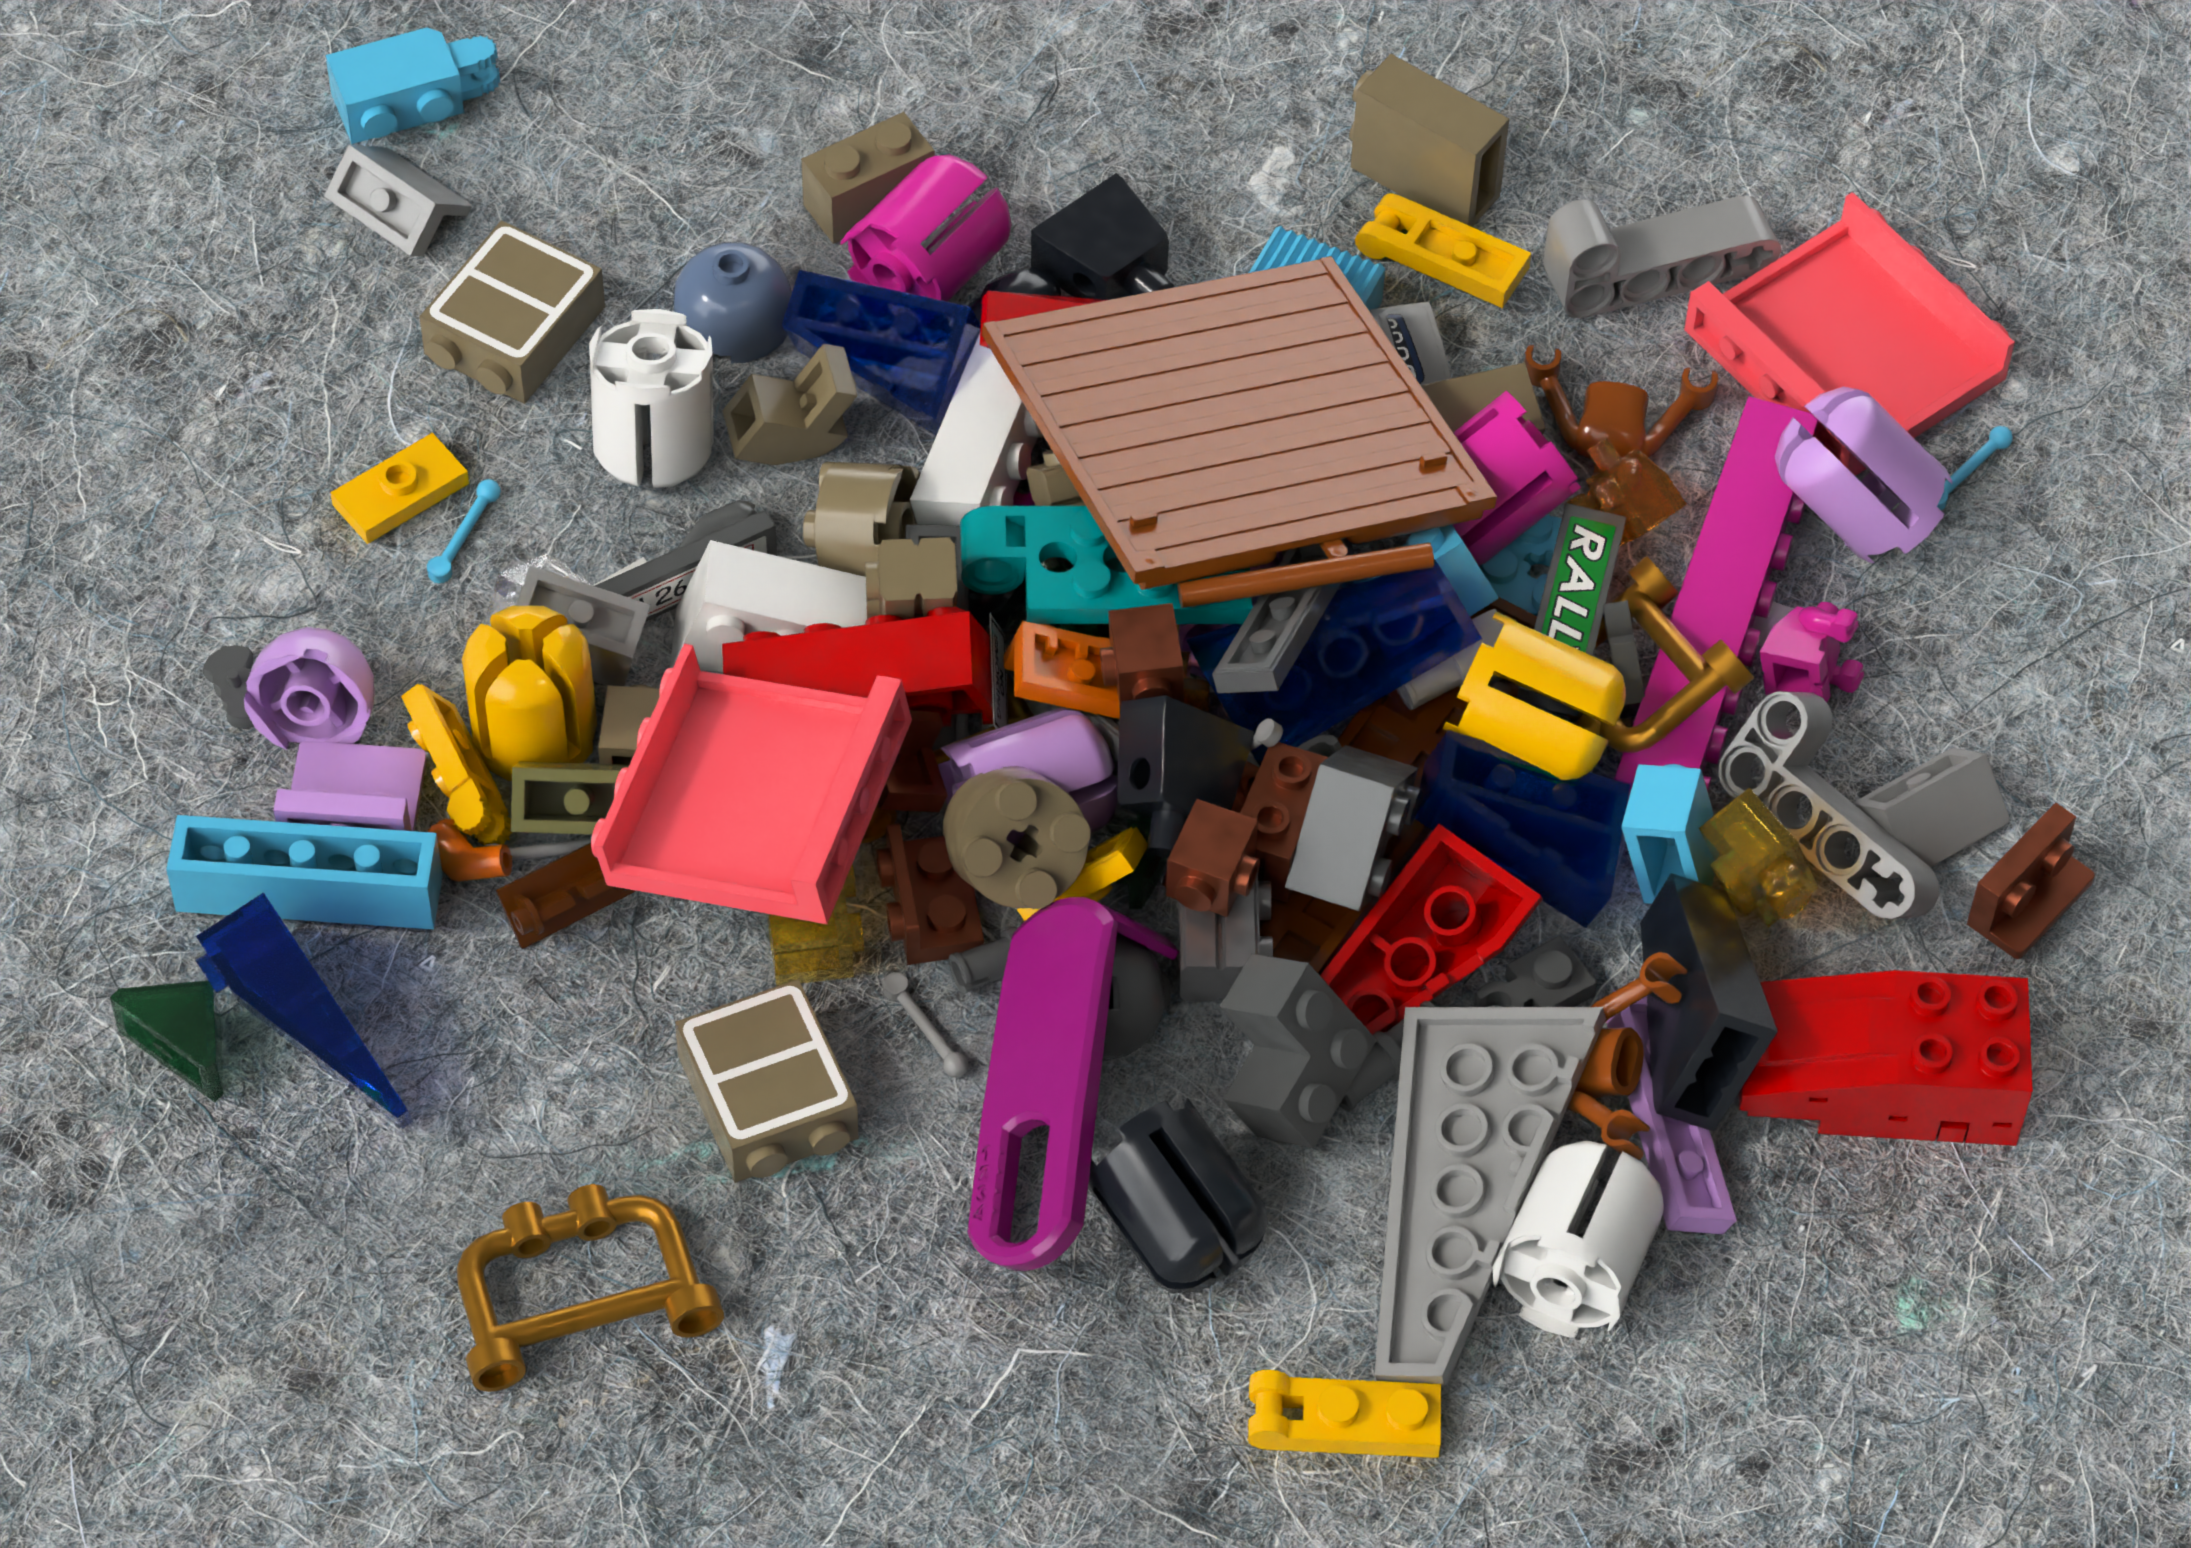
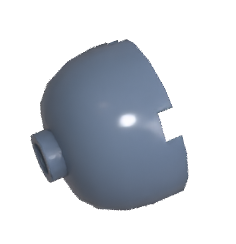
(735, 298)

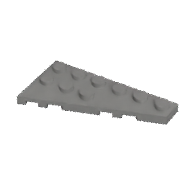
(1469, 1137)

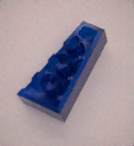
(1360, 651)

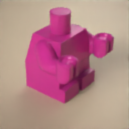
(1805, 651)

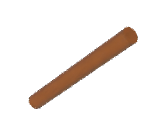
(1305, 575)

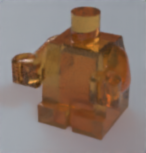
(1629, 488)

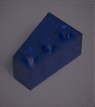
(896, 342)
(1536, 827)

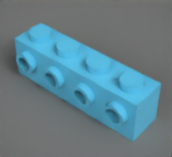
(306, 871)

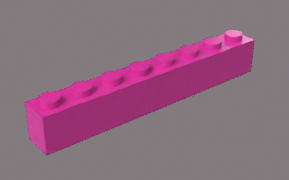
(1726, 584)

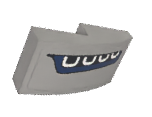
(1416, 338)

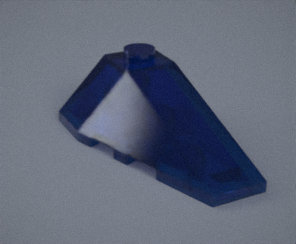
(277, 983)

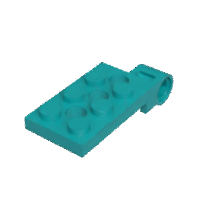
(1012, 541)

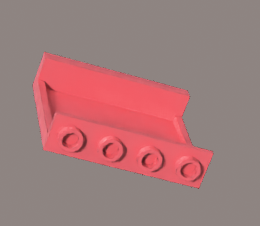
(1856, 315)
(750, 791)

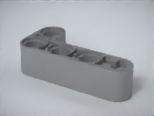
(1652, 258)
(1832, 816)

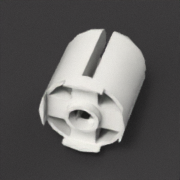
(655, 396)
(1547, 1245)

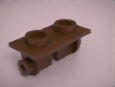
(557, 896)

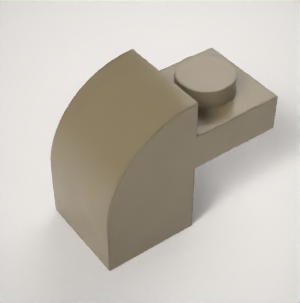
(792, 420)

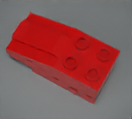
(1898, 1056)

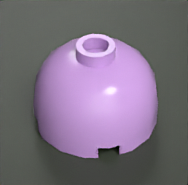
(310, 689)

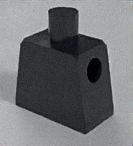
(1103, 245)
(1173, 758)

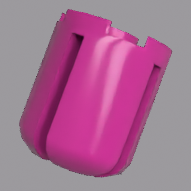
(890, 236)
(1520, 469)

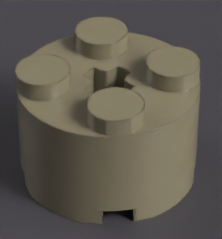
(857, 511)
(1044, 859)

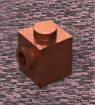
(1143, 653)
(1213, 859)

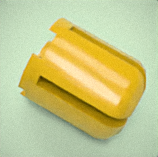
(1553, 672)
(529, 689)

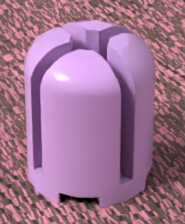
(1857, 508)
(1054, 744)

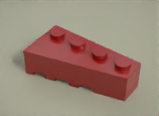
(937, 656)

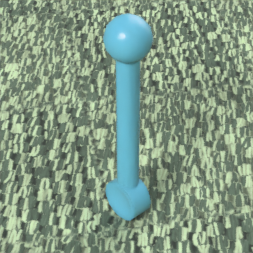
(1999, 438)
(440, 567)

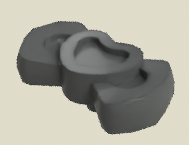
(229, 672)

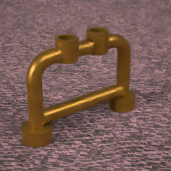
(1705, 675)
(497, 1357)

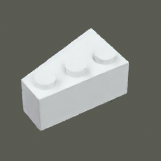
(756, 591)

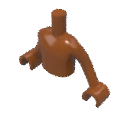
(1615, 410)
(1619, 1056)

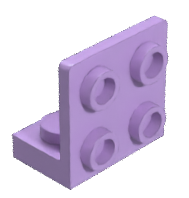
(354, 786)

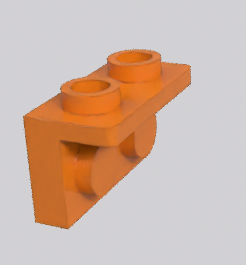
(1060, 669)

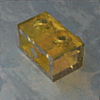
(1758, 860)

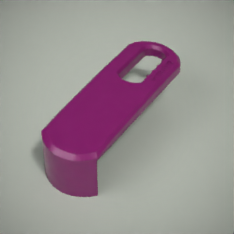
(1047, 1073)

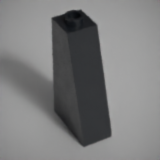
(1722, 1022)

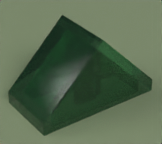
(176, 1027)

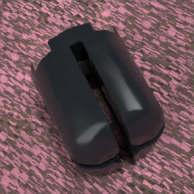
(1178, 1199)

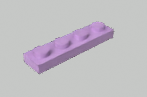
(1677, 1152)

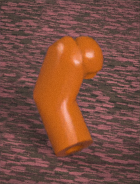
(463, 861)

